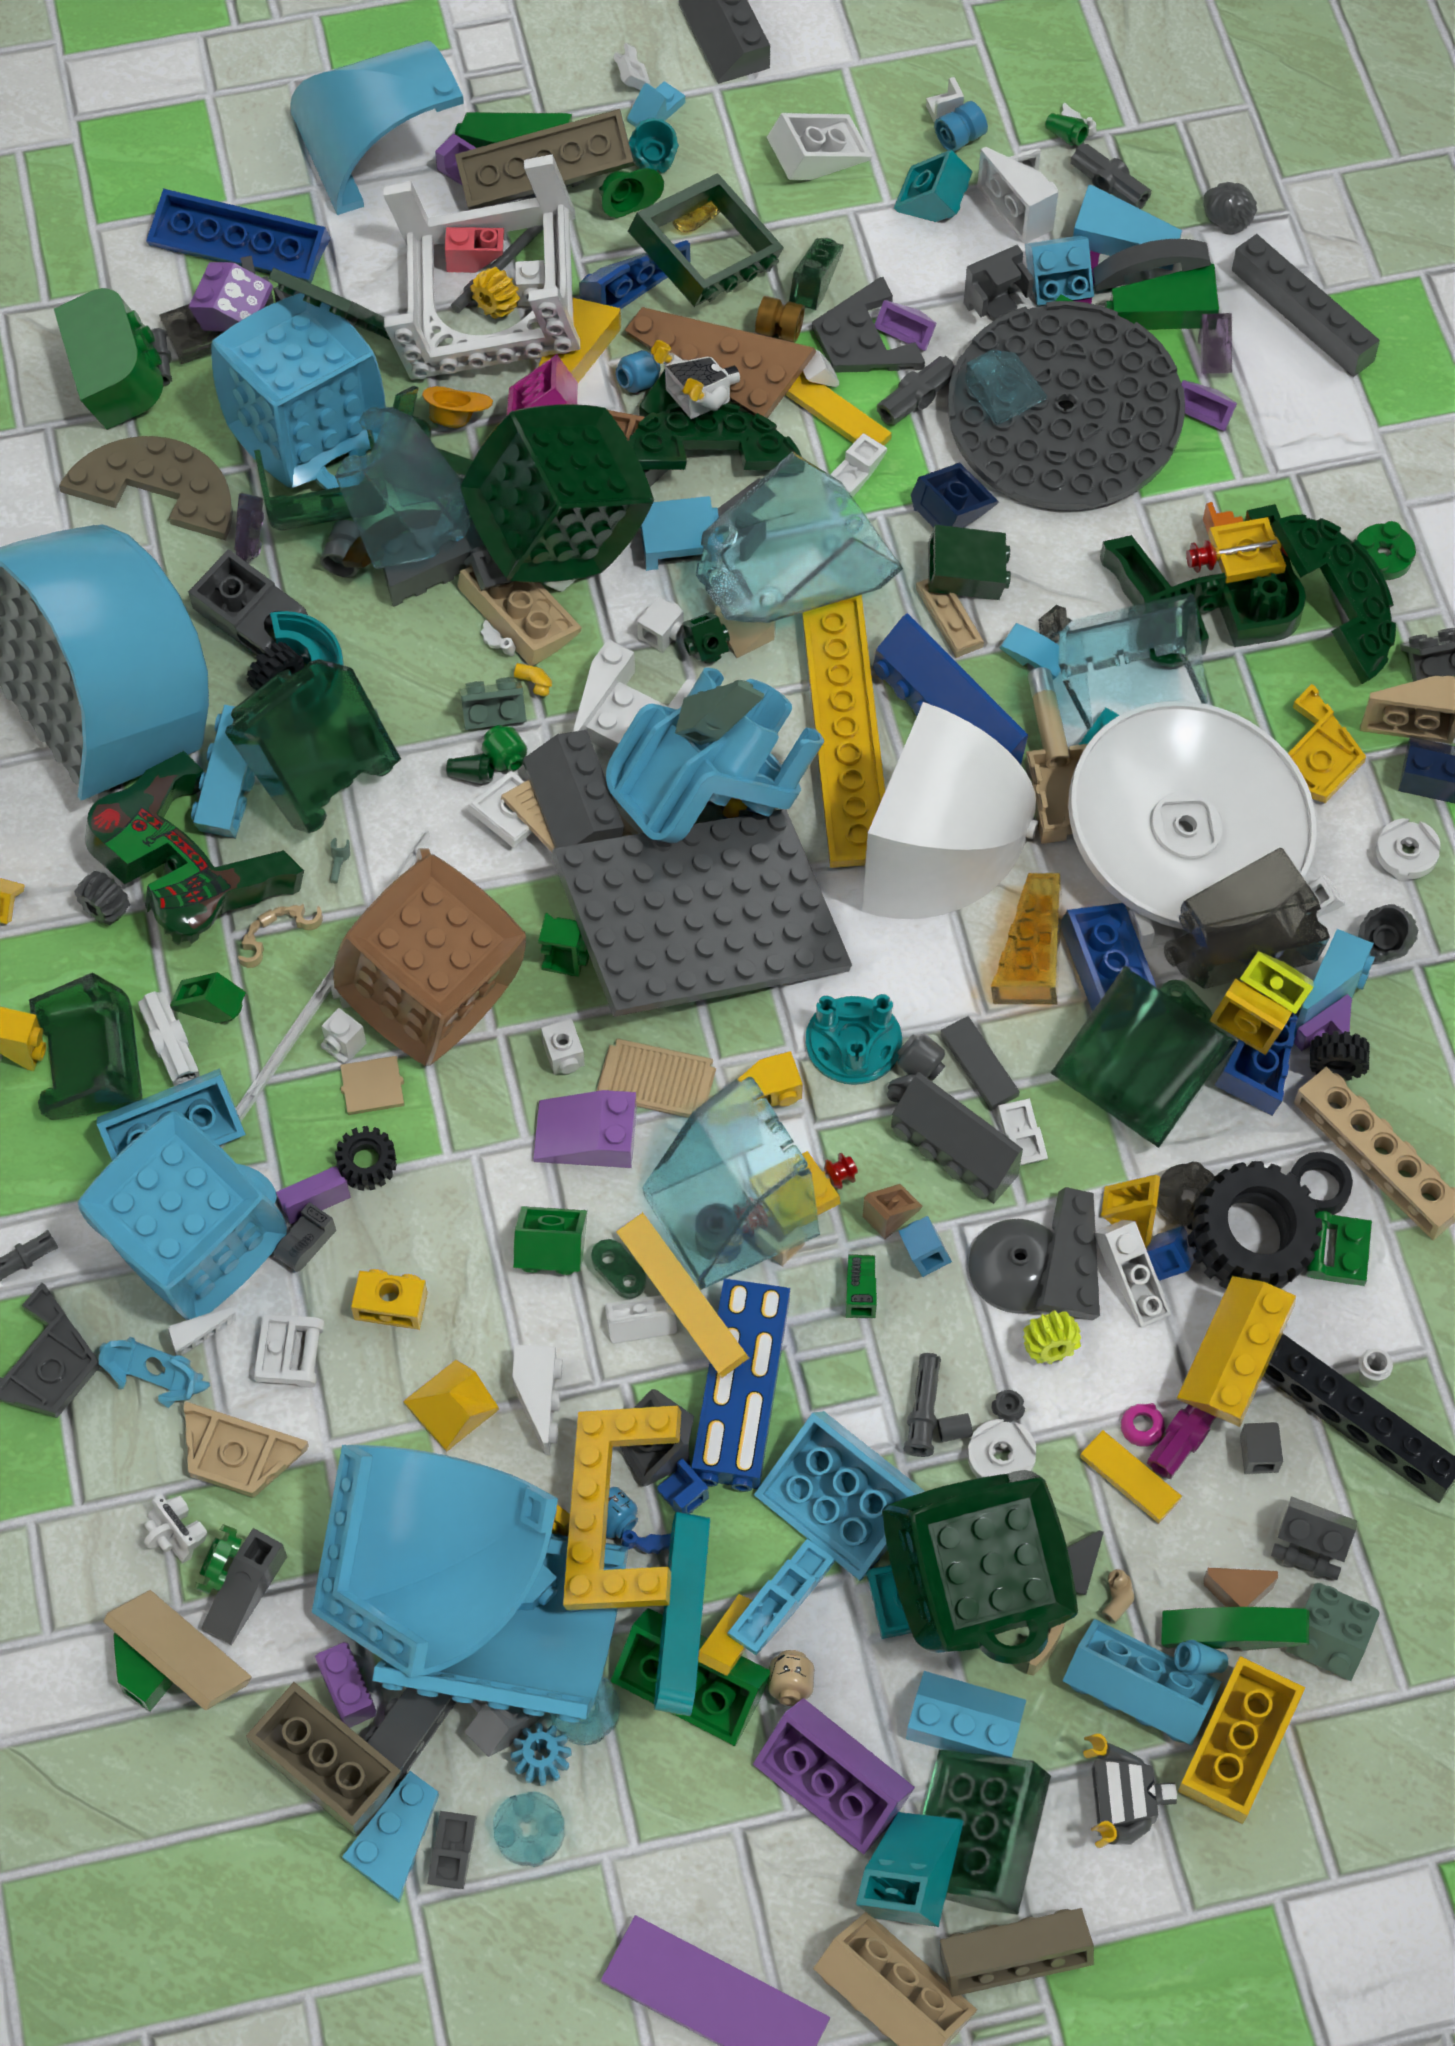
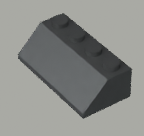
(728, 37)
(572, 791)
(956, 1139)

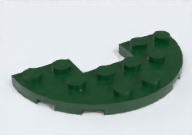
(664, 437)
(1355, 583)

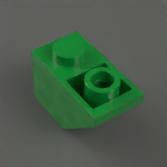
(138, 1676)

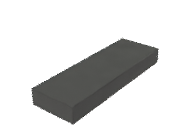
(979, 1063)

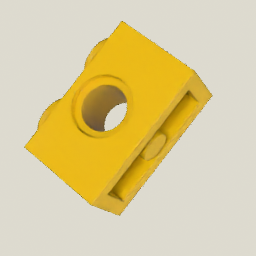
(402, 1312)

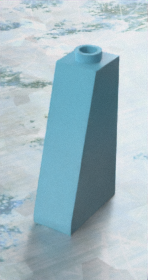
(1118, 225)

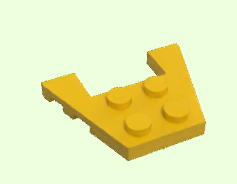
(1328, 751)

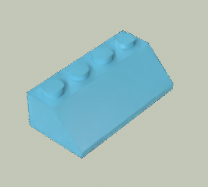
(200, 1100)
(1140, 1682)

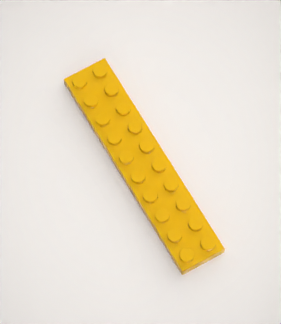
(848, 723)

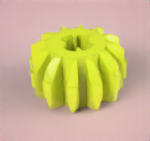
(1052, 1337)

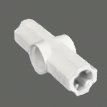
(168, 1038)

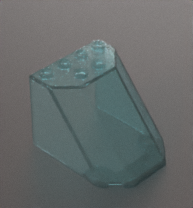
(792, 547)

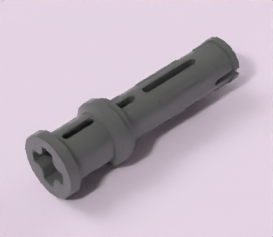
(922, 1419)

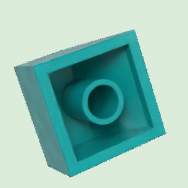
(934, 187)

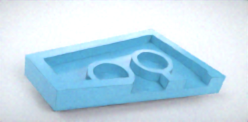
(392, 1837)

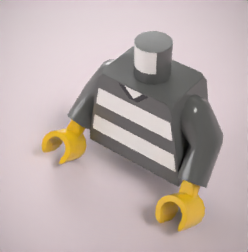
(1124, 1793)

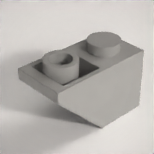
(497, 1728)

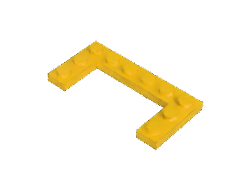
(585, 1579)

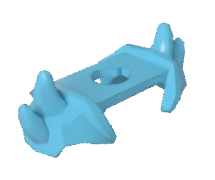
(130, 1358)

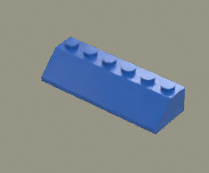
(926, 673)

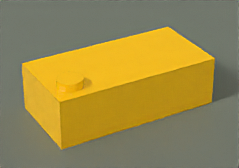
(1241, 1740)

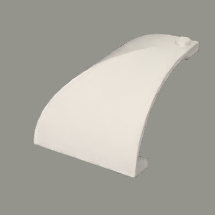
(946, 821)

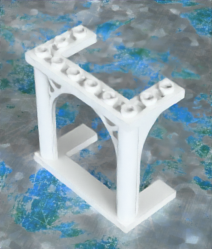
(551, 306)

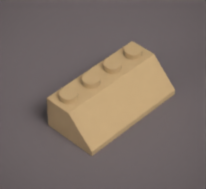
(892, 1986)

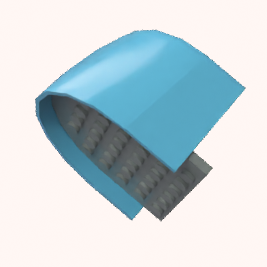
(100, 655)

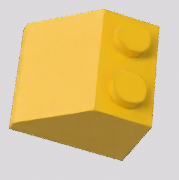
(1250, 1016)

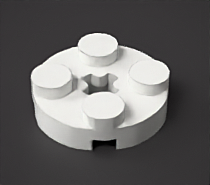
(1405, 865)
(1003, 1435)

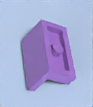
(320, 1189)

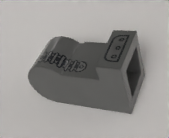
(305, 1237)

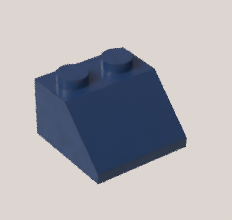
(1429, 770)

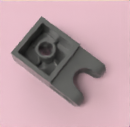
(241, 601)

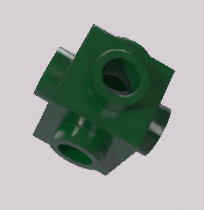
(706, 638)

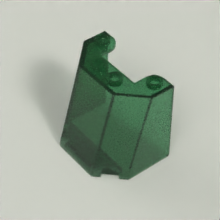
(310, 738)

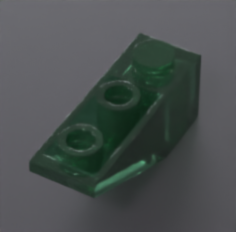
(815, 273)

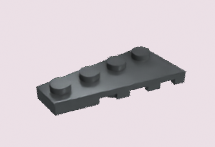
(1072, 1268)

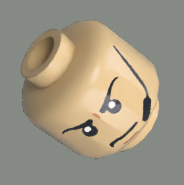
(791, 1677)

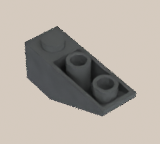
(244, 1585)

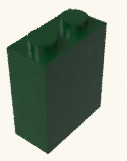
(968, 562)

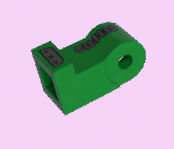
(861, 1287)

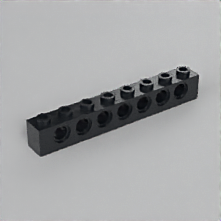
(1361, 1418)

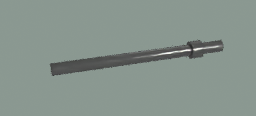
(501, 262)

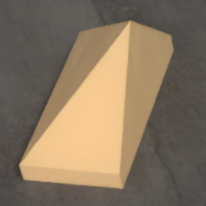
(747, 635)

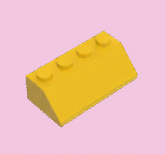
(1237, 1349)

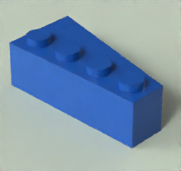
(1257, 1076)

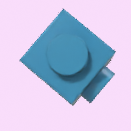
(925, 1246)

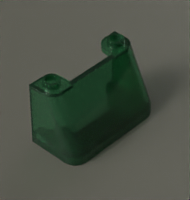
(89, 1048)

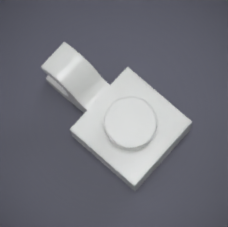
(632, 71)

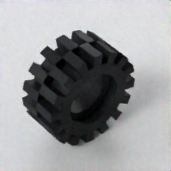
(271, 662)
(1340, 1054)
(358, 1142)

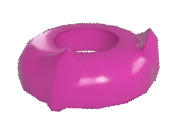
(1143, 1438)

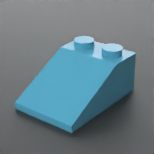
(1340, 973)

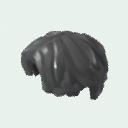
(1230, 206)
(1391, 932)

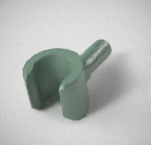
(339, 855)

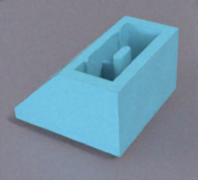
(1060, 268)

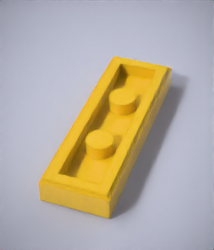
(1130, 1476)
(720, 1650)

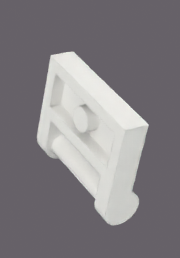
(277, 1349)

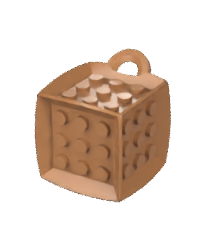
(428, 958)

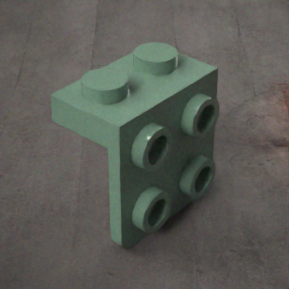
(1337, 1631)

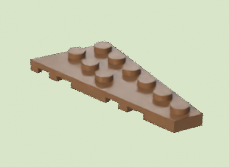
(764, 363)

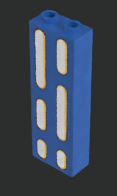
(740, 1405)

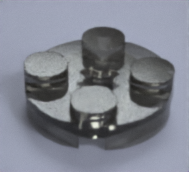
(1173, 1182)

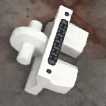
(168, 1530)

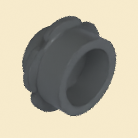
(1008, 1397)

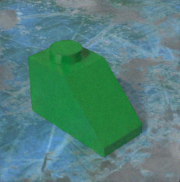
(209, 998)

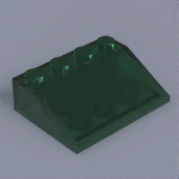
(1001, 1817)

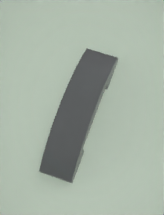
(1150, 255)

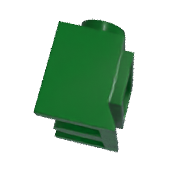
(562, 946)

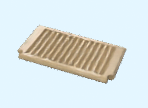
(659, 1076)

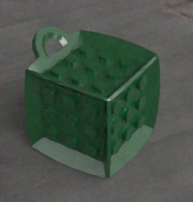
(556, 492)
(981, 1564)

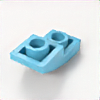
(1032, 648)

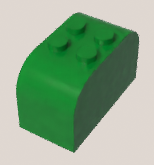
(110, 356)

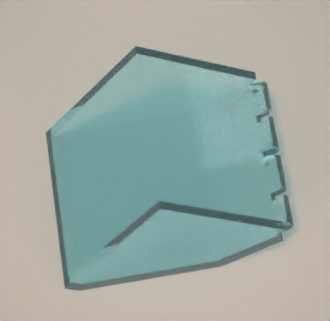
(1163, 624)
(731, 1188)

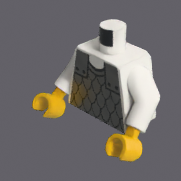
(695, 383)

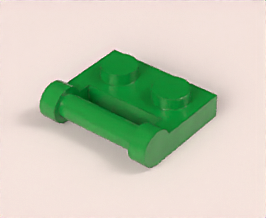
(1350, 1250)

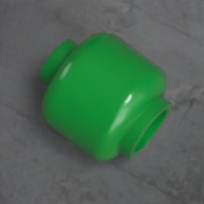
(504, 748)

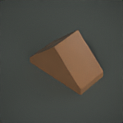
(889, 1209)
(1239, 1586)

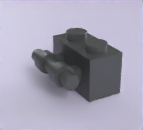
(1318, 1531)

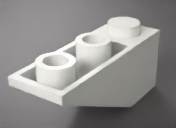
(1133, 1271)
(534, 1384)

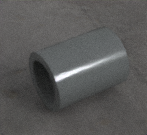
(955, 1427)

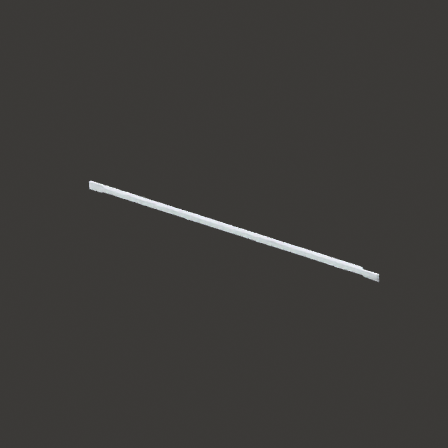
(306, 1015)

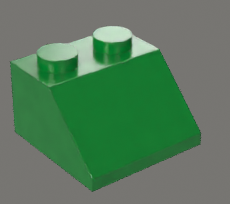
(550, 1239)

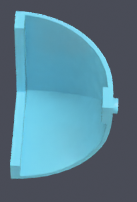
(359, 103)
(428, 1554)

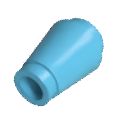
(1197, 1658)

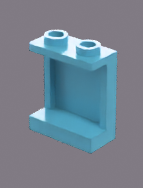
(675, 528)

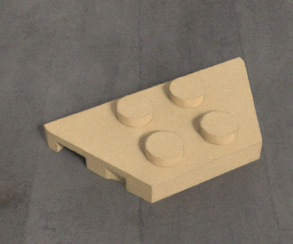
(236, 1451)

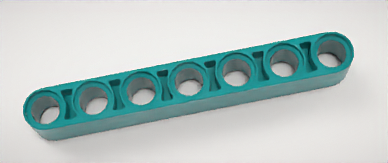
(683, 1616)

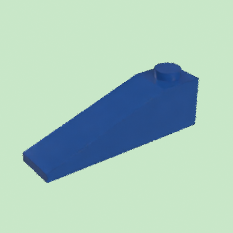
(625, 280)

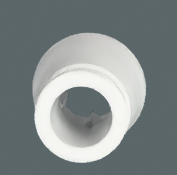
(1374, 1367)

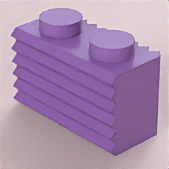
(346, 1684)

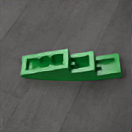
(1237, 1627)

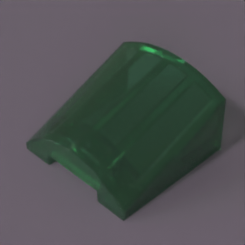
(1143, 1057)

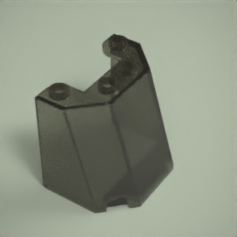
(1250, 911)

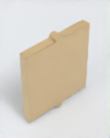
(372, 1085)

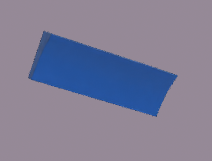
(231, 232)

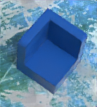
(1171, 1253)
(684, 1489)

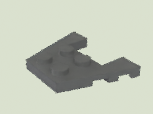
(852, 339)
(53, 1365)

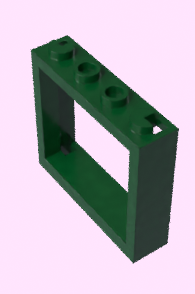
(673, 263)

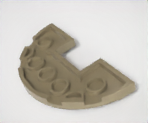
(158, 467)

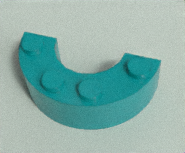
(306, 637)

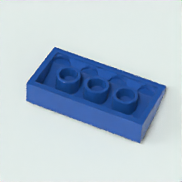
(1101, 945)

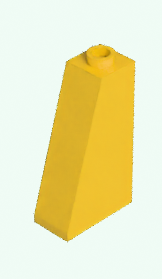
(596, 328)

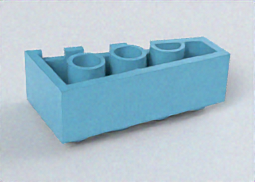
(223, 785)

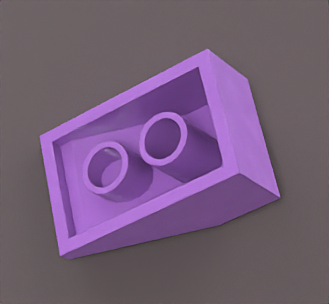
(587, 1129)

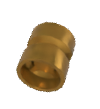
(779, 319)

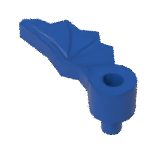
(652, 1543)

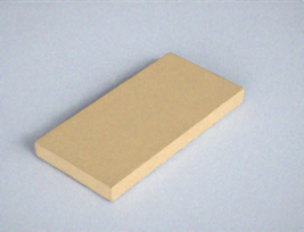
(177, 1649)

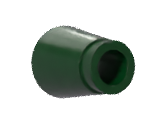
(471, 768)

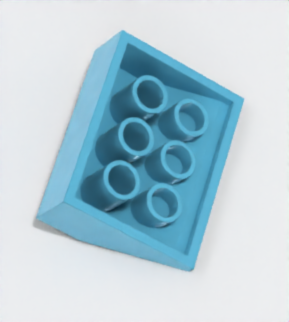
(836, 1492)

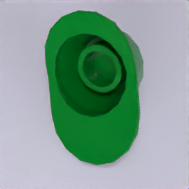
(630, 191)

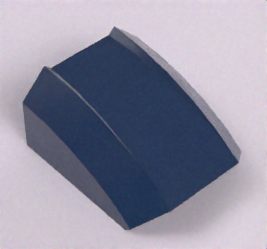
(951, 497)

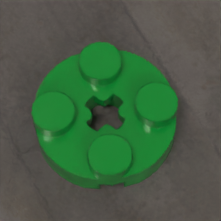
(1396, 540)
(216, 1559)

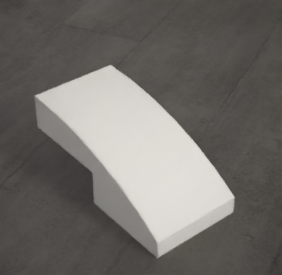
(859, 463)
(1021, 1127)

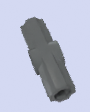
(1110, 175)
(916, 390)

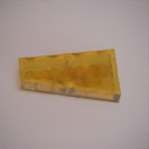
(1031, 956)

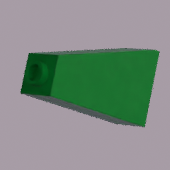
(489, 128)
(1168, 300)

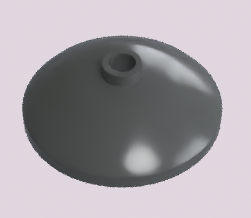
(1002, 1278)

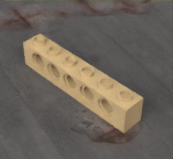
(1382, 1169)

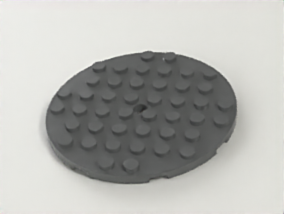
(1101, 448)

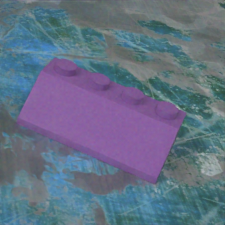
(833, 1775)

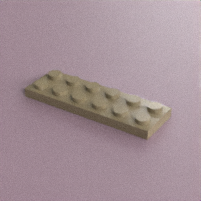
(579, 149)

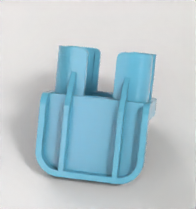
(670, 779)

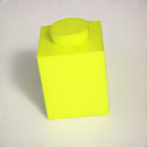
(1278, 981)

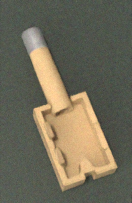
(1054, 764)

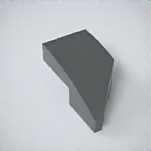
(1083, 1558)

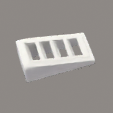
(194, 1331)

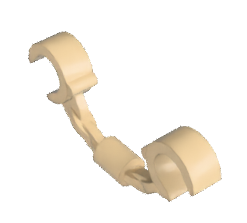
(249, 941)

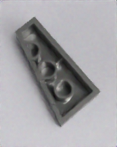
(417, 576)

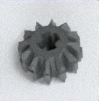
(102, 897)

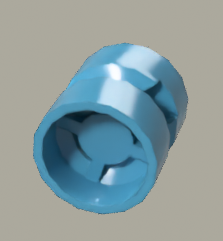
(961, 126)

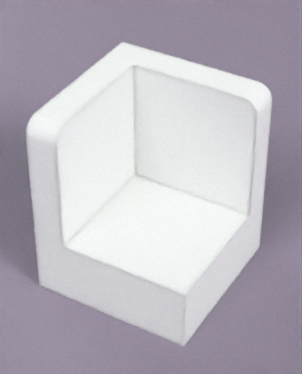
(946, 102)

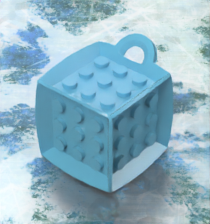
(296, 388)
(185, 1215)

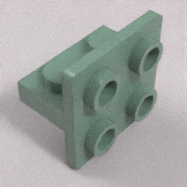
(493, 703)

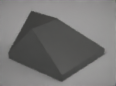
(659, 1460)

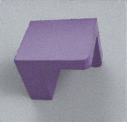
(446, 157)

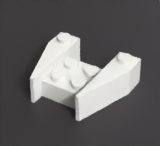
(608, 702)

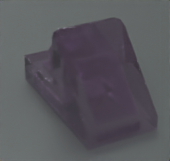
(1216, 343)

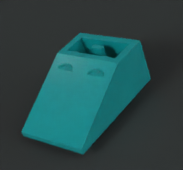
(911, 1870)

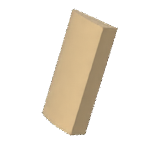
(524, 614)

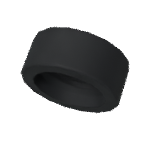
(1332, 1165)

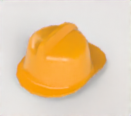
(454, 407)

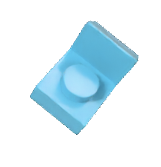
(655, 103)

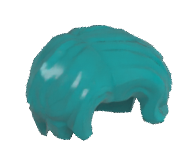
(653, 145)

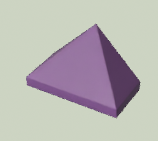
(905, 324)
(1208, 404)

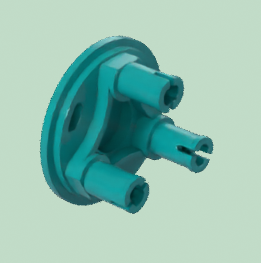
(854, 1038)

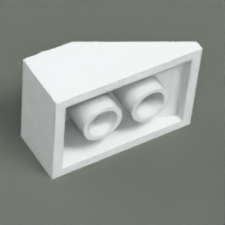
(816, 144)
(1018, 194)

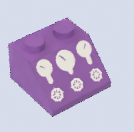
(228, 296)

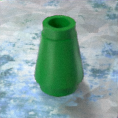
(1068, 128)

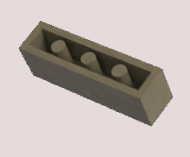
(1016, 1951)

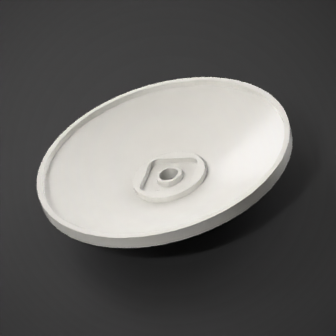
(1192, 767)

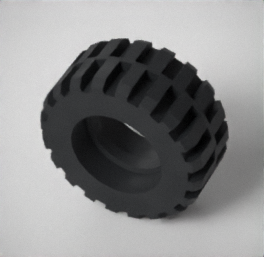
(1277, 1195)

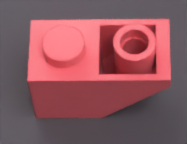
(472, 248)

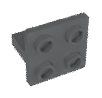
(1431, 655)

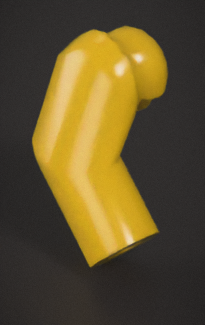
(535, 675)

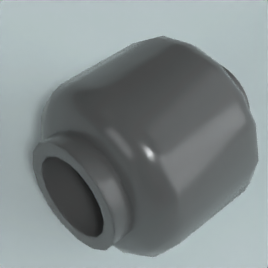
(922, 1056)

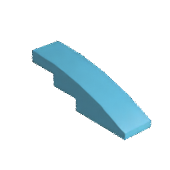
(781, 1597)

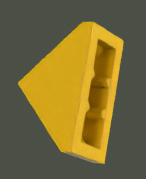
(1133, 1201)

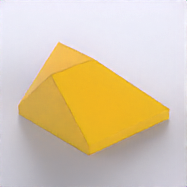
(452, 1404)

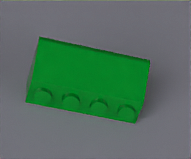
(721, 1701)

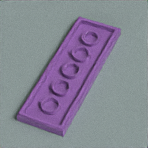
(707, 1992)

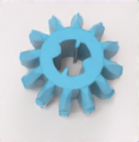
(540, 1740)

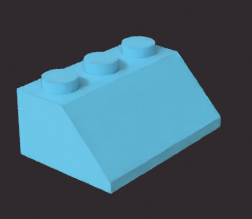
(964, 1717)

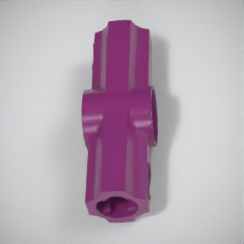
(1182, 1437)

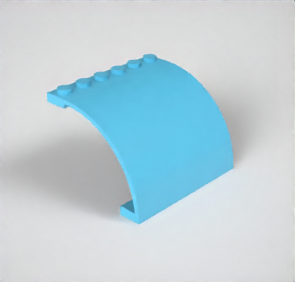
(538, 1660)

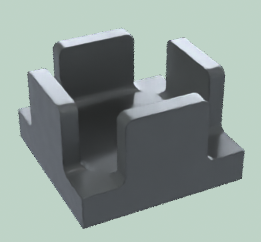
(993, 280)

